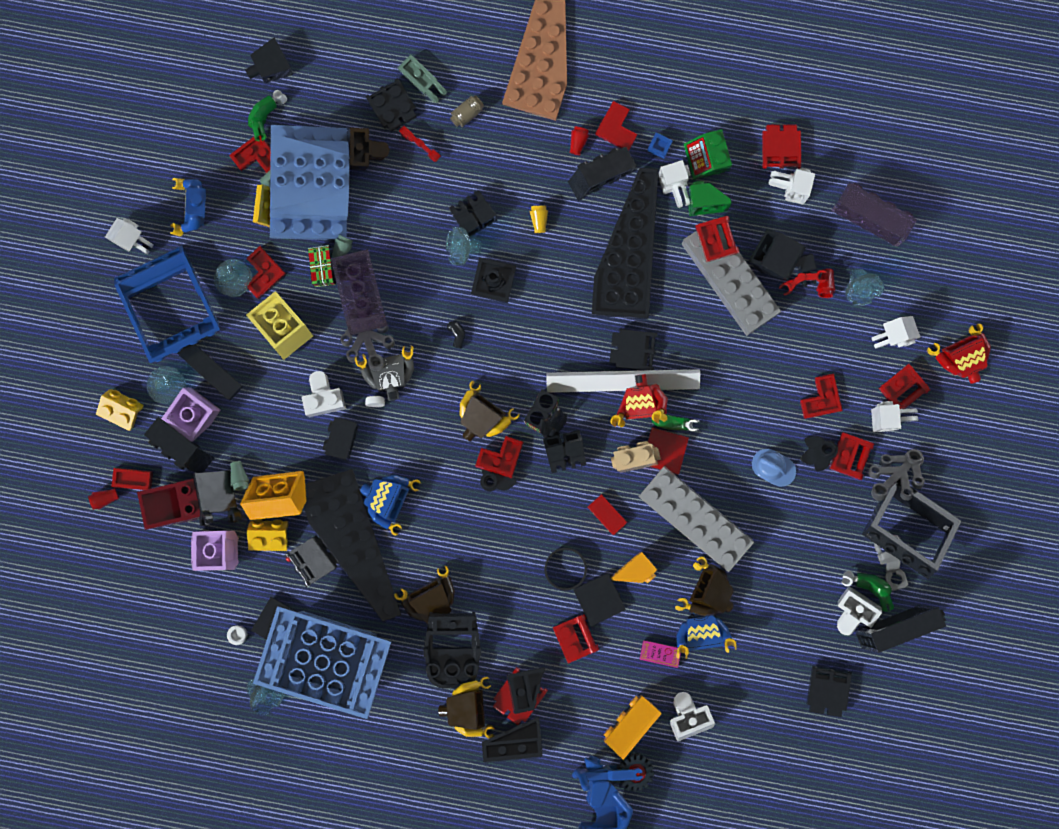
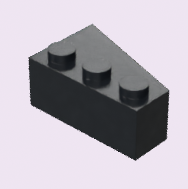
(601, 172)
(178, 447)
(515, 744)

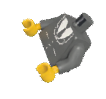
(394, 374)

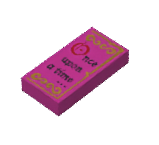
(659, 654)

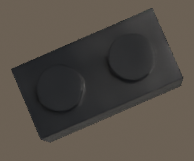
(341, 438)

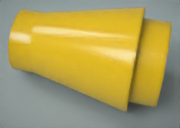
(539, 218)

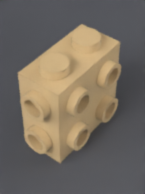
(635, 458)

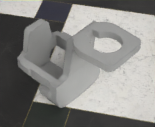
(892, 566)

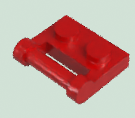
(711, 240)
(902, 382)
(847, 450)
(569, 641)

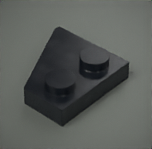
(524, 688)

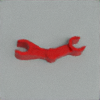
(407, 134)
(802, 277)

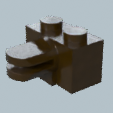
(363, 149)

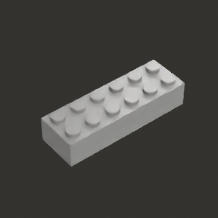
(734, 285)
(696, 518)

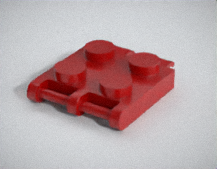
(781, 146)
(504, 702)

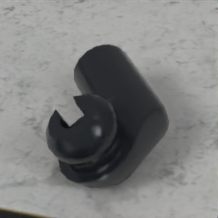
(459, 333)

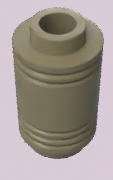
(467, 111)

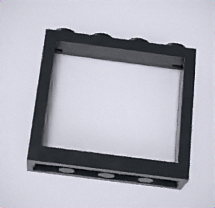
(900, 550)
(901, 628)

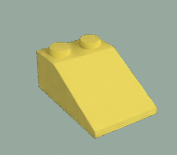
(279, 325)

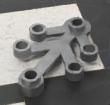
(366, 338)
(898, 472)

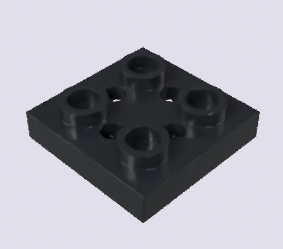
(488, 269)

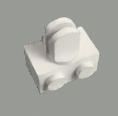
(675, 178)
(797, 185)
(125, 234)
(899, 332)
(322, 399)
(888, 417)
(856, 609)
(689, 719)

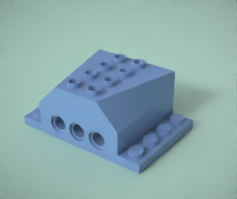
(308, 182)
(322, 661)

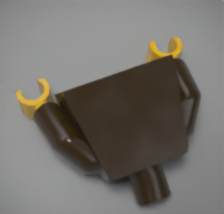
(711, 592)
(433, 597)

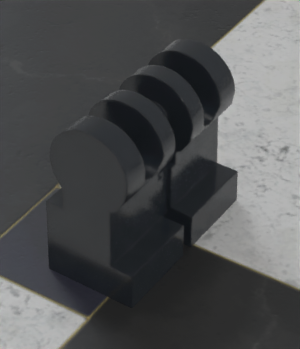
(481, 214)
(557, 450)

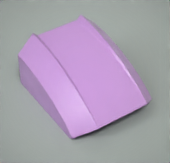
(214, 550)

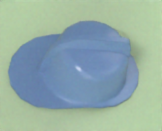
(774, 467)

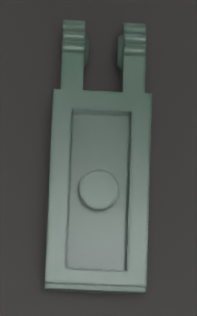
(421, 77)

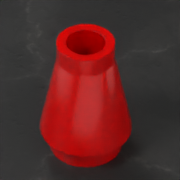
(578, 139)
(827, 288)
(102, 498)

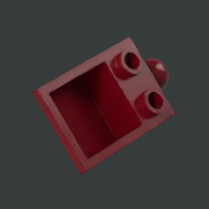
(169, 504)

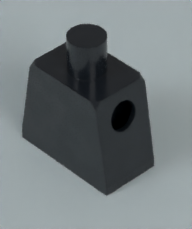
(269, 63)

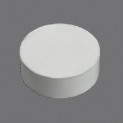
(375, 401)
(237, 635)

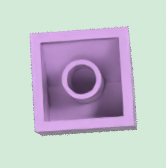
(190, 413)

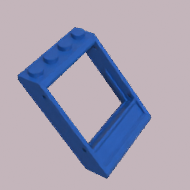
(152, 274)

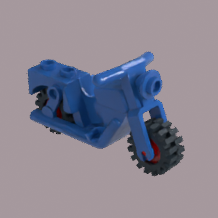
(608, 803)

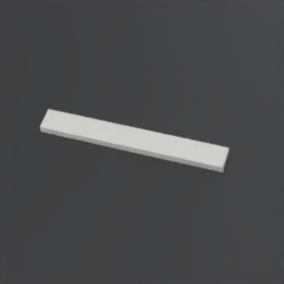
(621, 380)

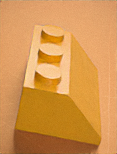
(275, 495)
(631, 726)

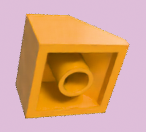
(636, 570)

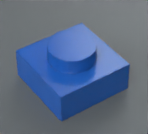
(659, 145)

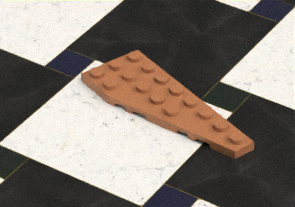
(541, 63)

